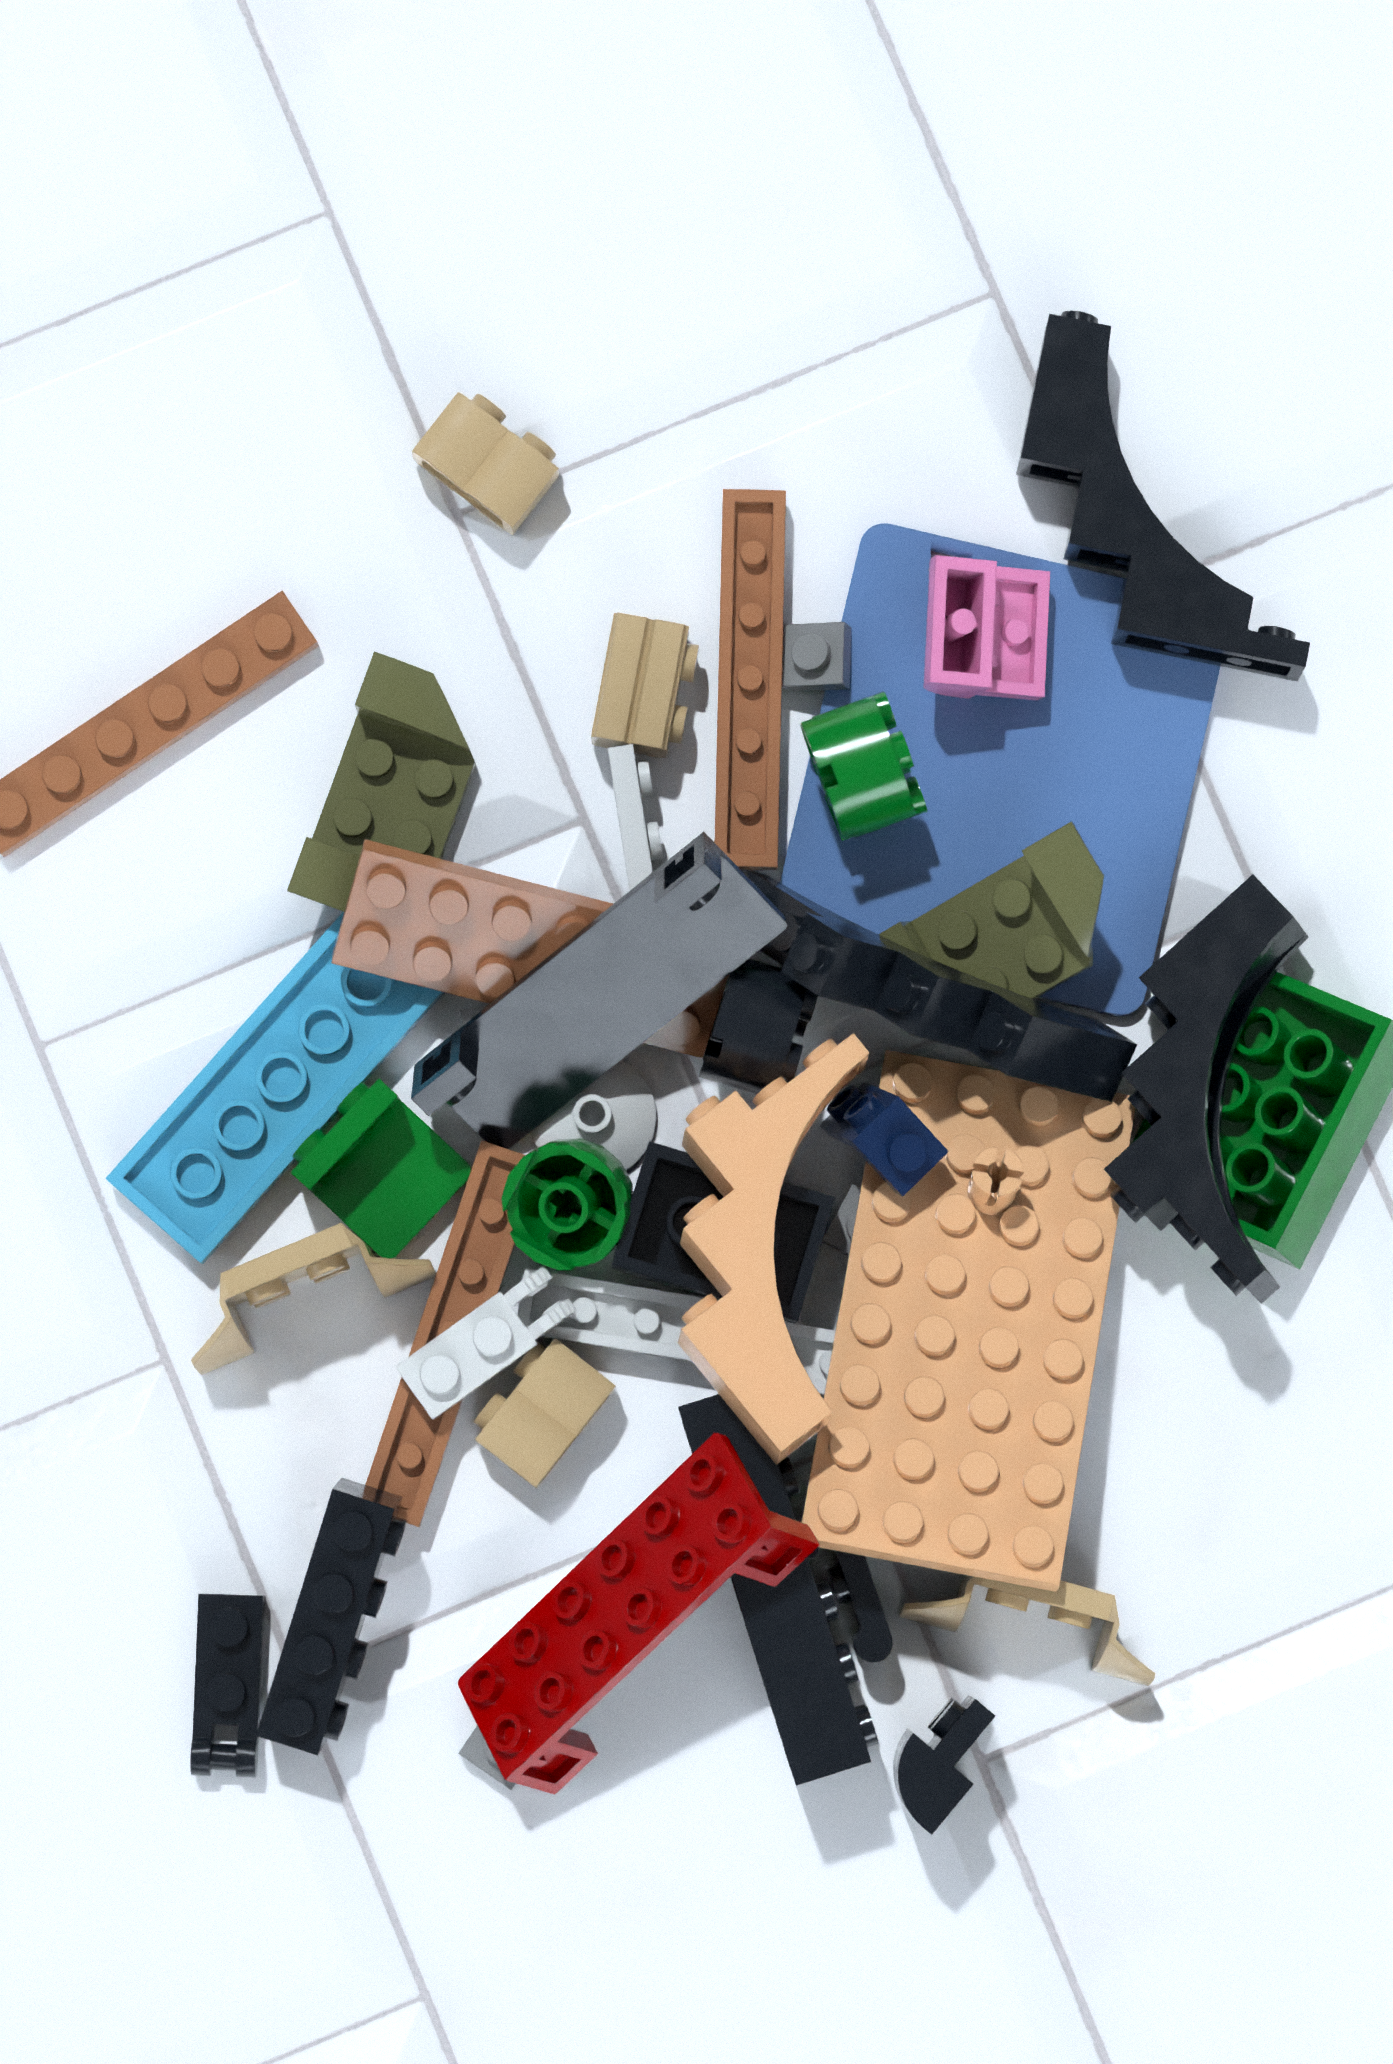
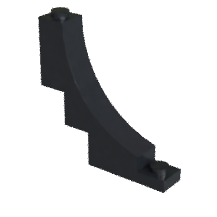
(1166, 596)

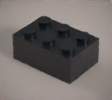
(671, 1187)

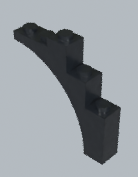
(1203, 999)
(942, 1003)

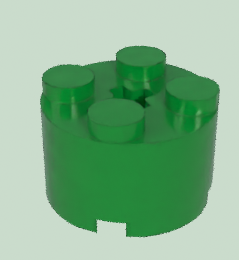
(863, 766)

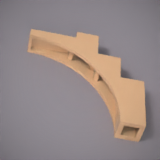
(743, 1336)

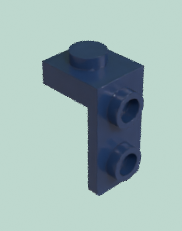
(884, 1134)

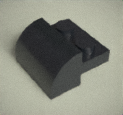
(926, 1772)

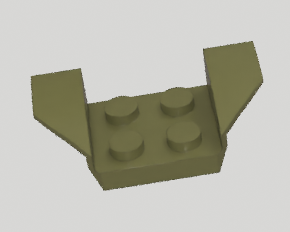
(393, 784)
(1021, 924)

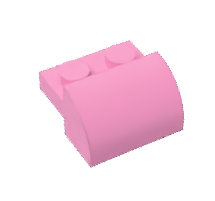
(986, 629)

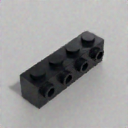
(329, 1617)

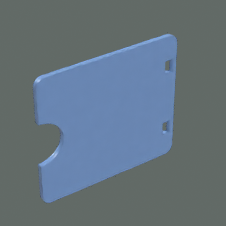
(1102, 749)

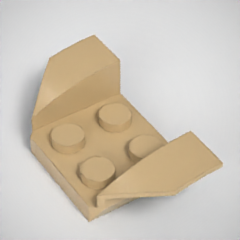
(266, 1281)
(1069, 1605)

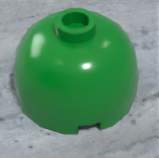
(567, 1203)

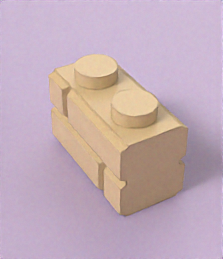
(642, 685)

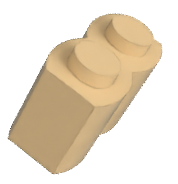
(486, 461)
(543, 1412)

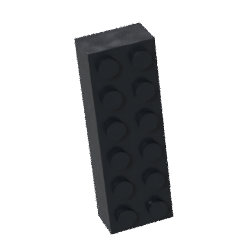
(789, 1625)

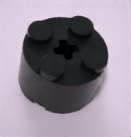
(756, 1028)

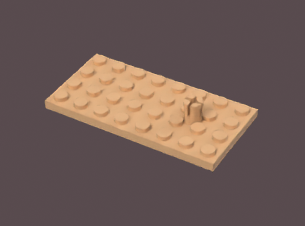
(971, 1330)

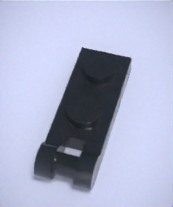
(855, 1584)
(227, 1682)

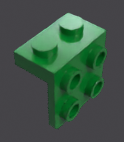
(380, 1169)

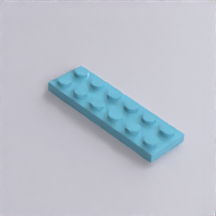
(266, 1095)

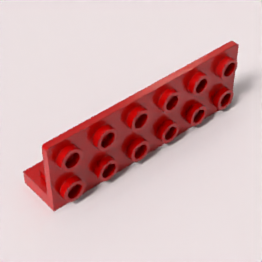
(620, 1608)

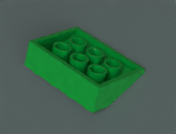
(1299, 1110)

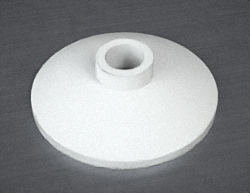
(627, 1120)

